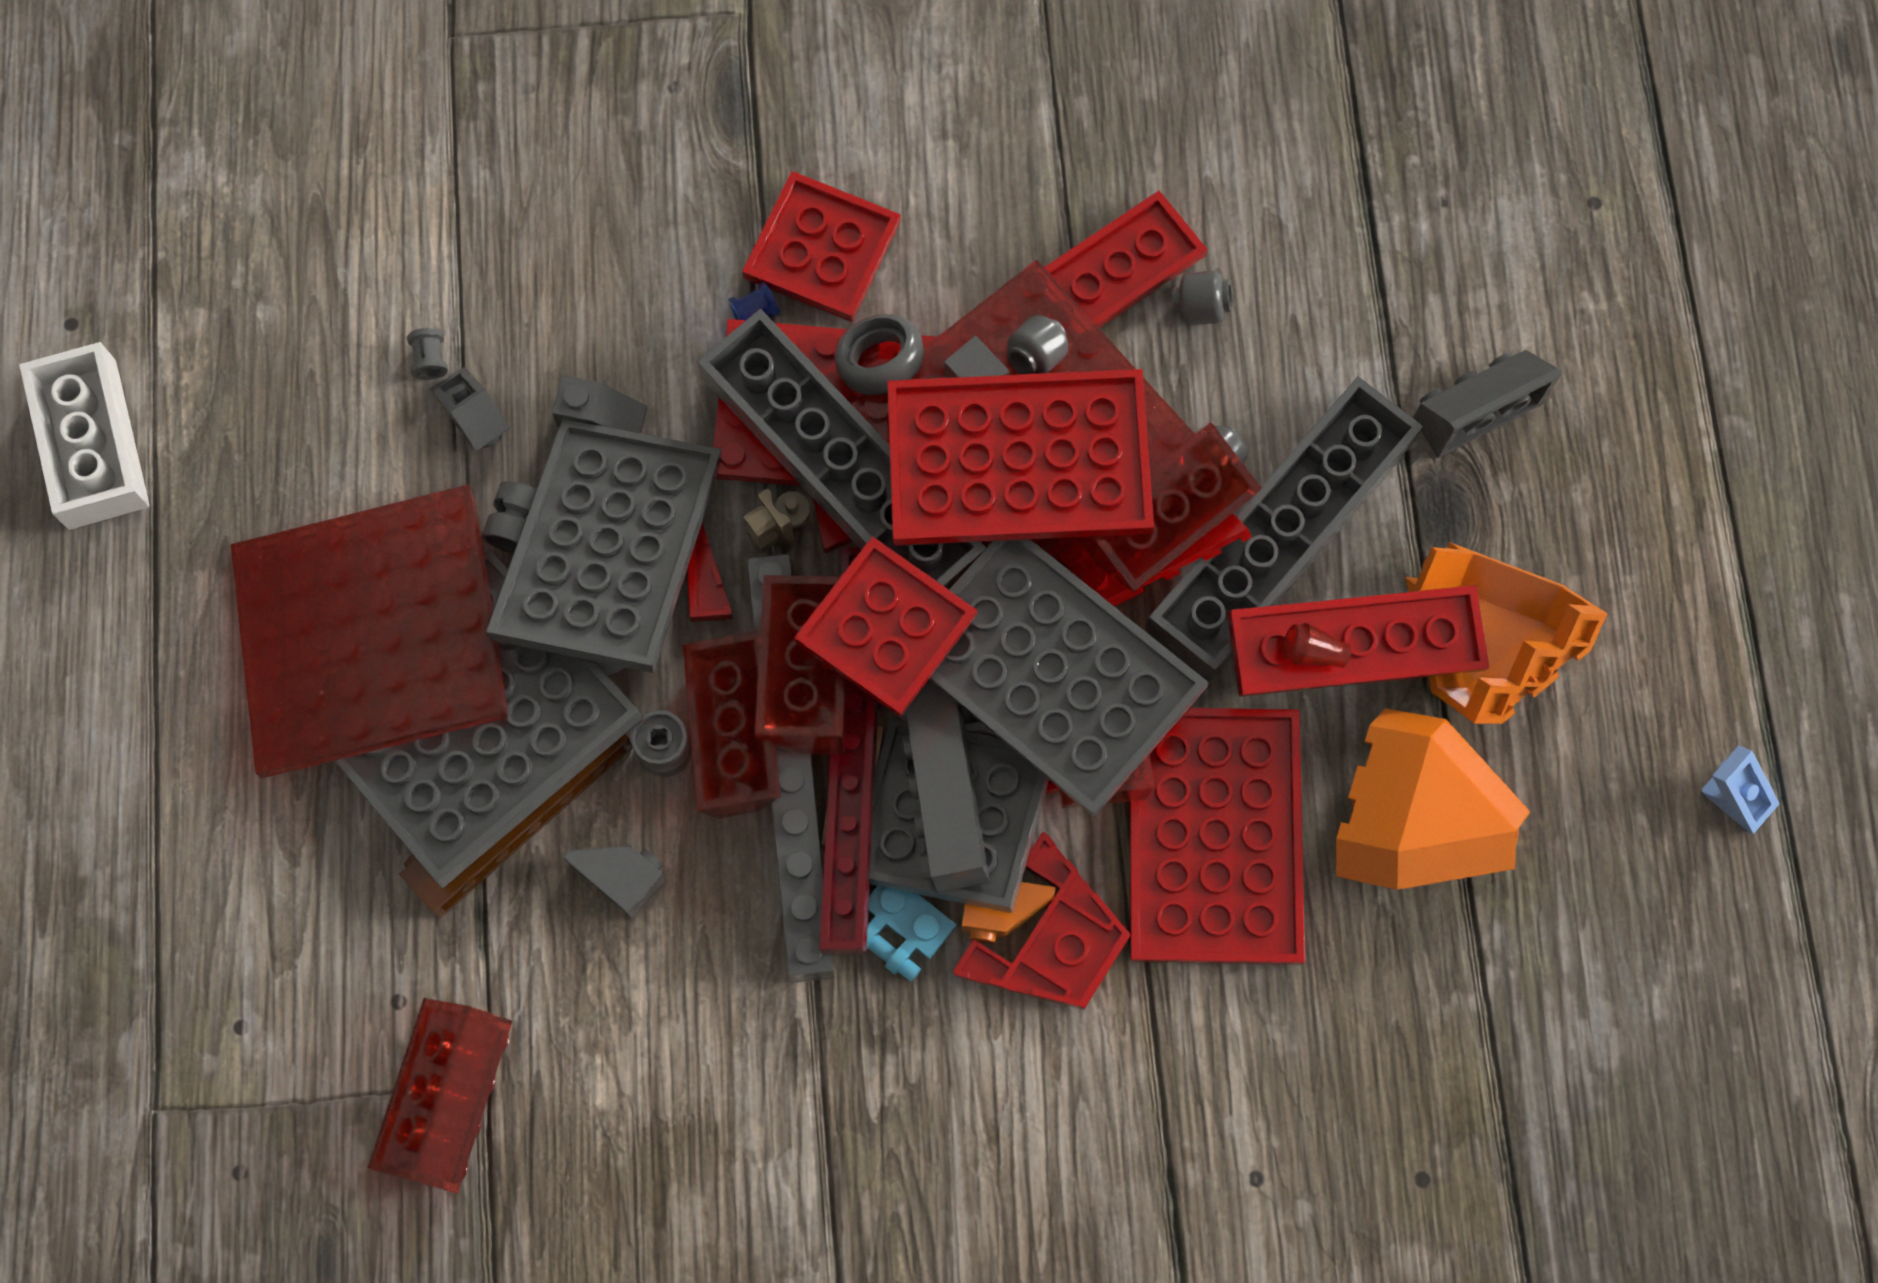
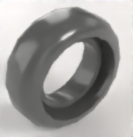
(871, 332)

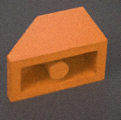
(988, 924)

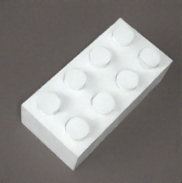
(84, 436)

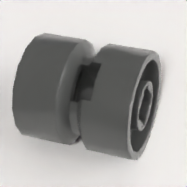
(512, 507)
(662, 743)

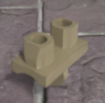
(775, 522)

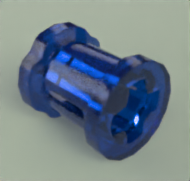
(750, 303)

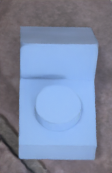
(1742, 790)

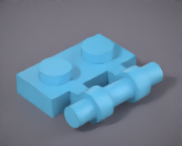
(911, 919)

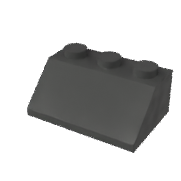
(1485, 400)

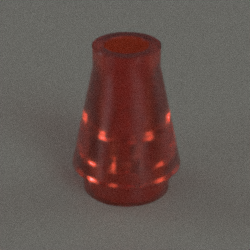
(1313, 647)

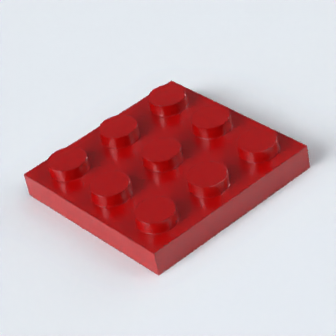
(821, 246)
(886, 626)

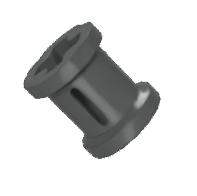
(427, 354)

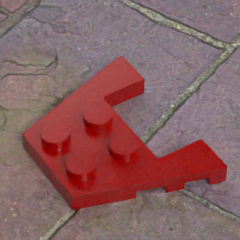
(1066, 949)

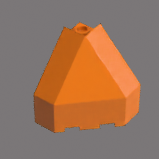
(1527, 628)
(1425, 808)

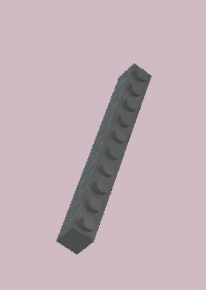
(795, 830)

